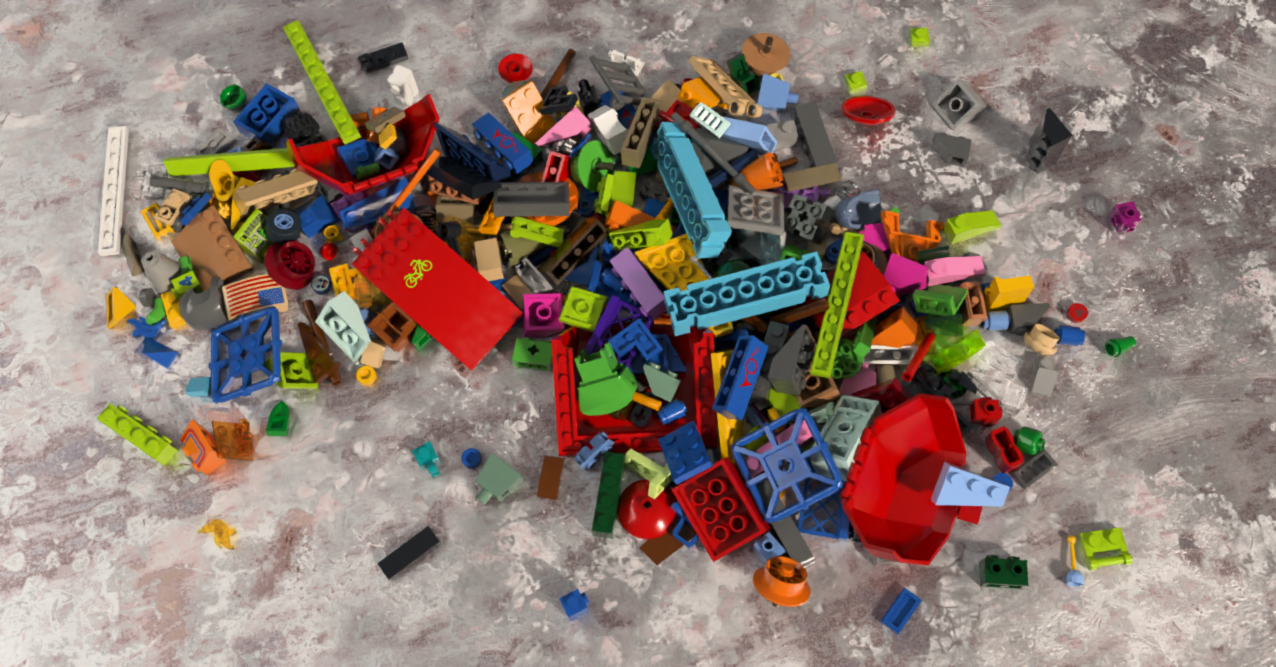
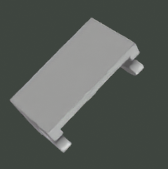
(533, 278)

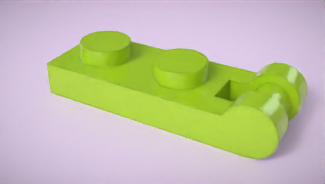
(536, 231)

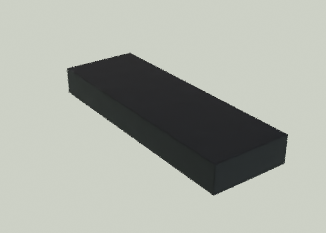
(409, 553)

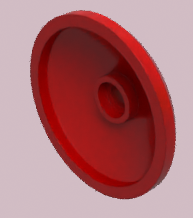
(868, 110)
(644, 522)

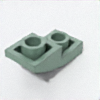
(822, 412)

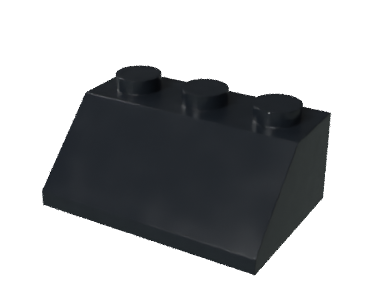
(1047, 142)

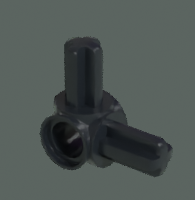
(449, 232)

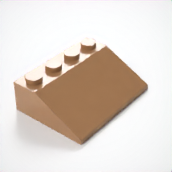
(211, 248)

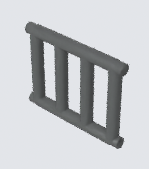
(614, 88)

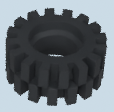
(301, 128)

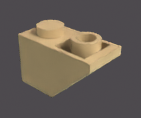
(173, 207)

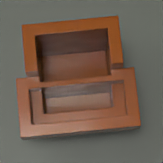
(393, 327)

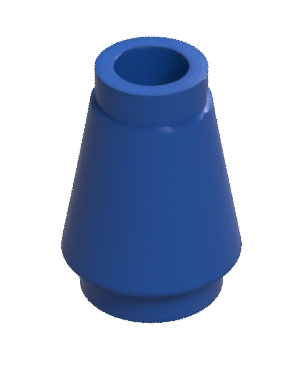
(612, 280)

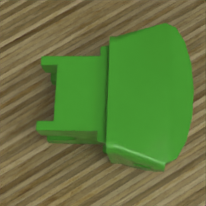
(601, 385)

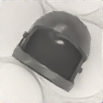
(204, 309)

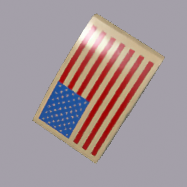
(253, 295)

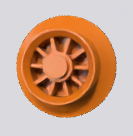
(782, 582)

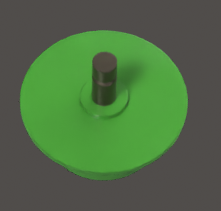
(591, 164)

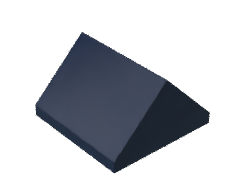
(583, 271)

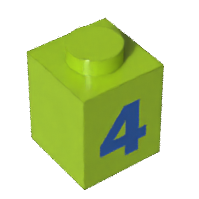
(185, 282)

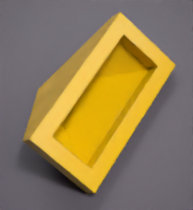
(117, 307)

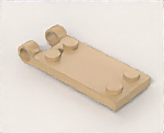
(725, 87)

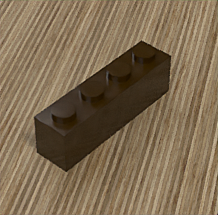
(573, 251)

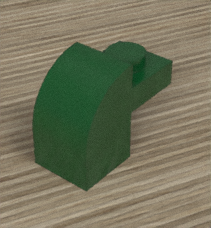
(742, 75)

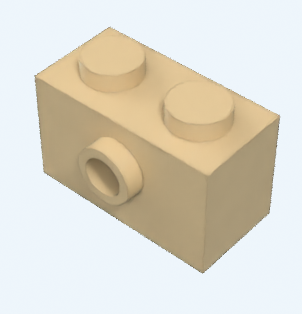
(488, 259)

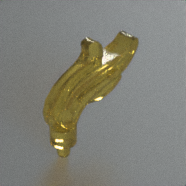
(221, 533)

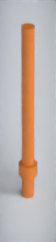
(411, 185)

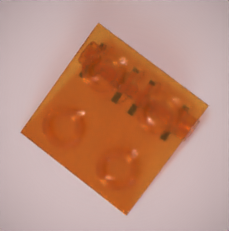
(233, 440)

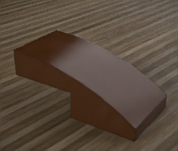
(550, 477)

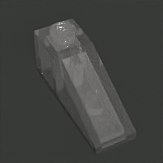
(1009, 394)

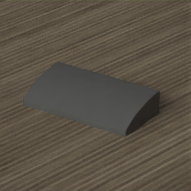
(532, 199)

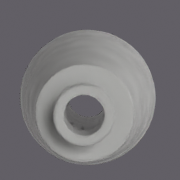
(160, 271)

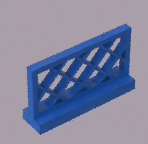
(842, 523)

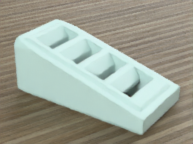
(700, 113)

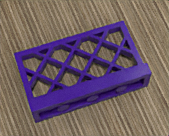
(607, 321)

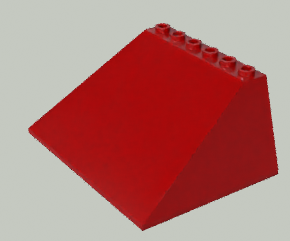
(695, 390)

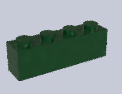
(608, 495)

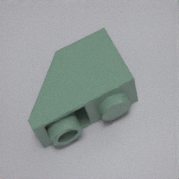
(661, 383)

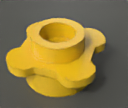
(225, 210)
(328, 231)

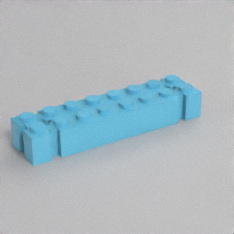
(690, 191)
(746, 293)

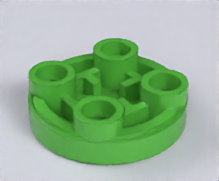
(846, 361)

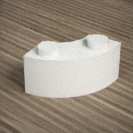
(608, 128)

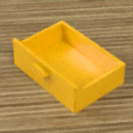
(1007, 292)

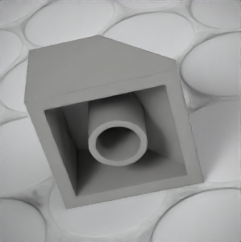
(959, 104)

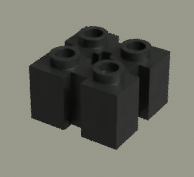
(812, 227)

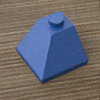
(316, 216)

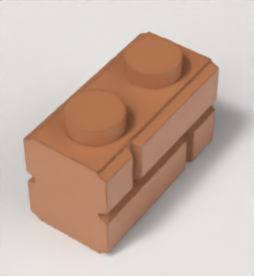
(973, 305)

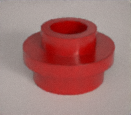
(328, 251)

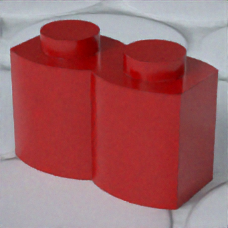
(1006, 454)

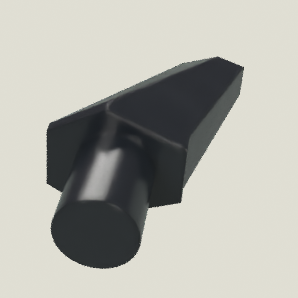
(963, 380)

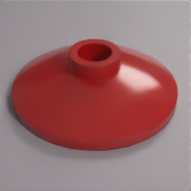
(513, 63)

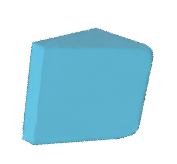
(198, 387)

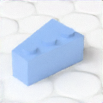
(967, 488)

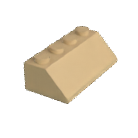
(274, 192)

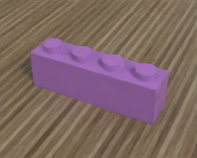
(640, 283)

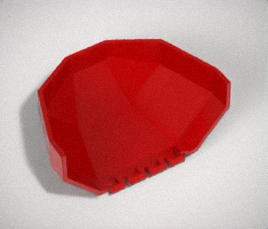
(326, 166)
(896, 477)

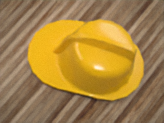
(222, 180)

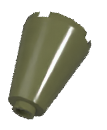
(516, 249)

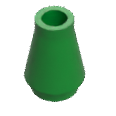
(1118, 346)

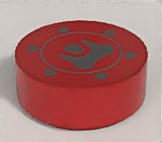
(1077, 313)

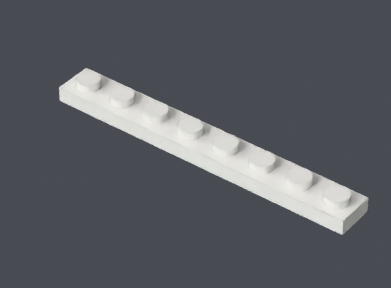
(113, 191)

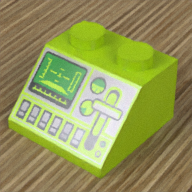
(253, 236)

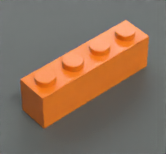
(624, 216)

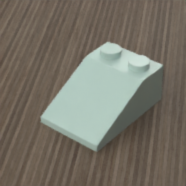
(344, 325)

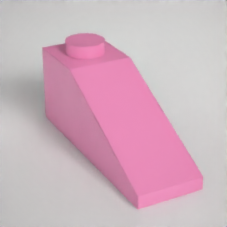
(570, 126)
(953, 269)

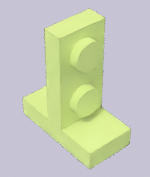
(651, 471)

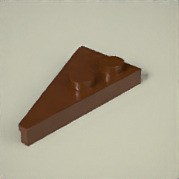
(317, 354)

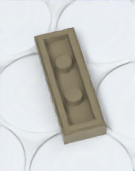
(811, 177)

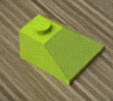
(294, 371)

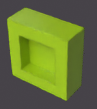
(919, 37)
(855, 81)

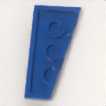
(376, 205)

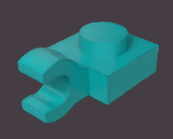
(426, 457)

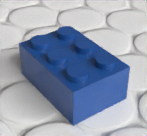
(266, 114)

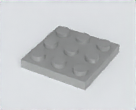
(755, 212)

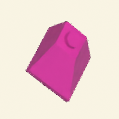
(905, 275)
(541, 315)

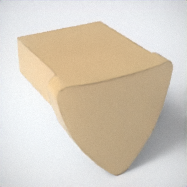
(374, 353)

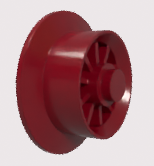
(290, 264)

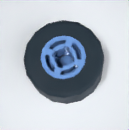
(283, 226)

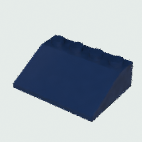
(461, 149)

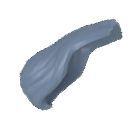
(859, 210)

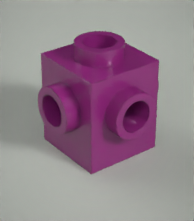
(1125, 217)

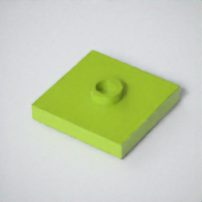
(583, 309)

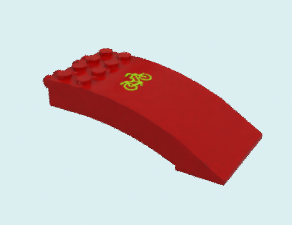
(436, 288)

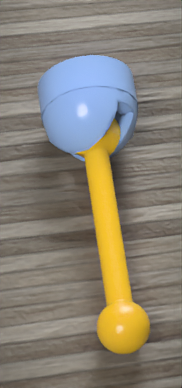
(1073, 577)

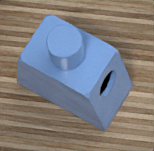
(775, 94)

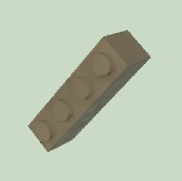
(640, 132)

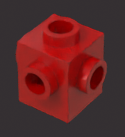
(985, 412)

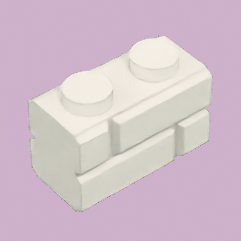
(403, 85)

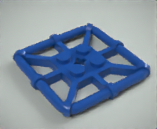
(244, 365)
(798, 469)

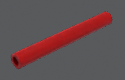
(918, 357)

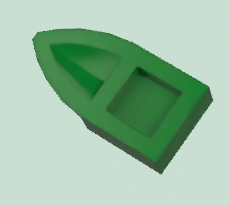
(278, 420)

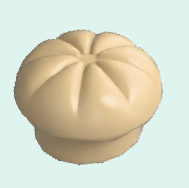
(1041, 340)

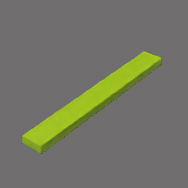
(236, 160)
(838, 303)

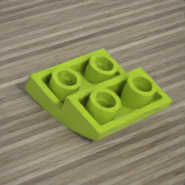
(605, 189)

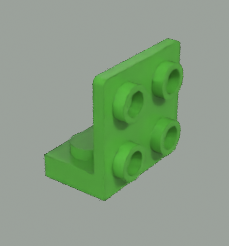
(939, 300)

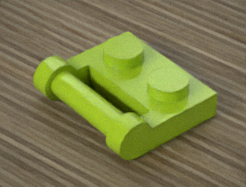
(1104, 541)

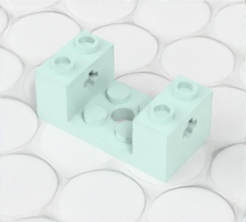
(848, 413)

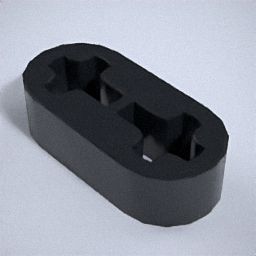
(638, 409)

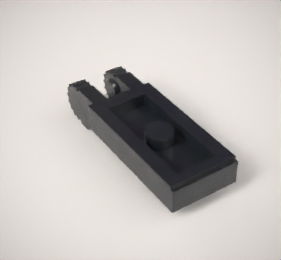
(383, 57)

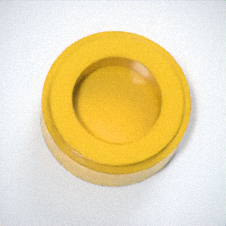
(366, 375)

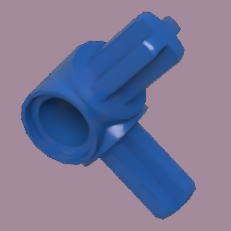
(609, 253)

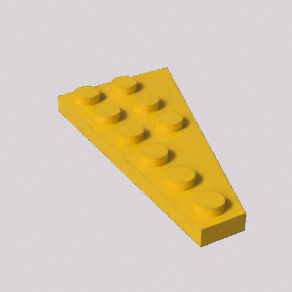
(674, 269)
(729, 429)

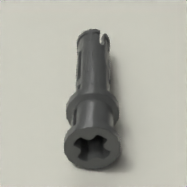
(188, 186)

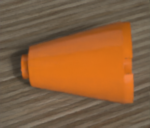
(762, 173)

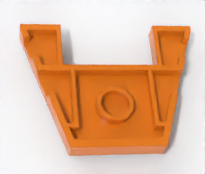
(908, 244)

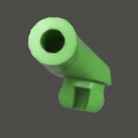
(157, 313)

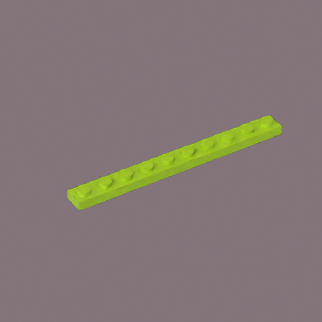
(322, 82)

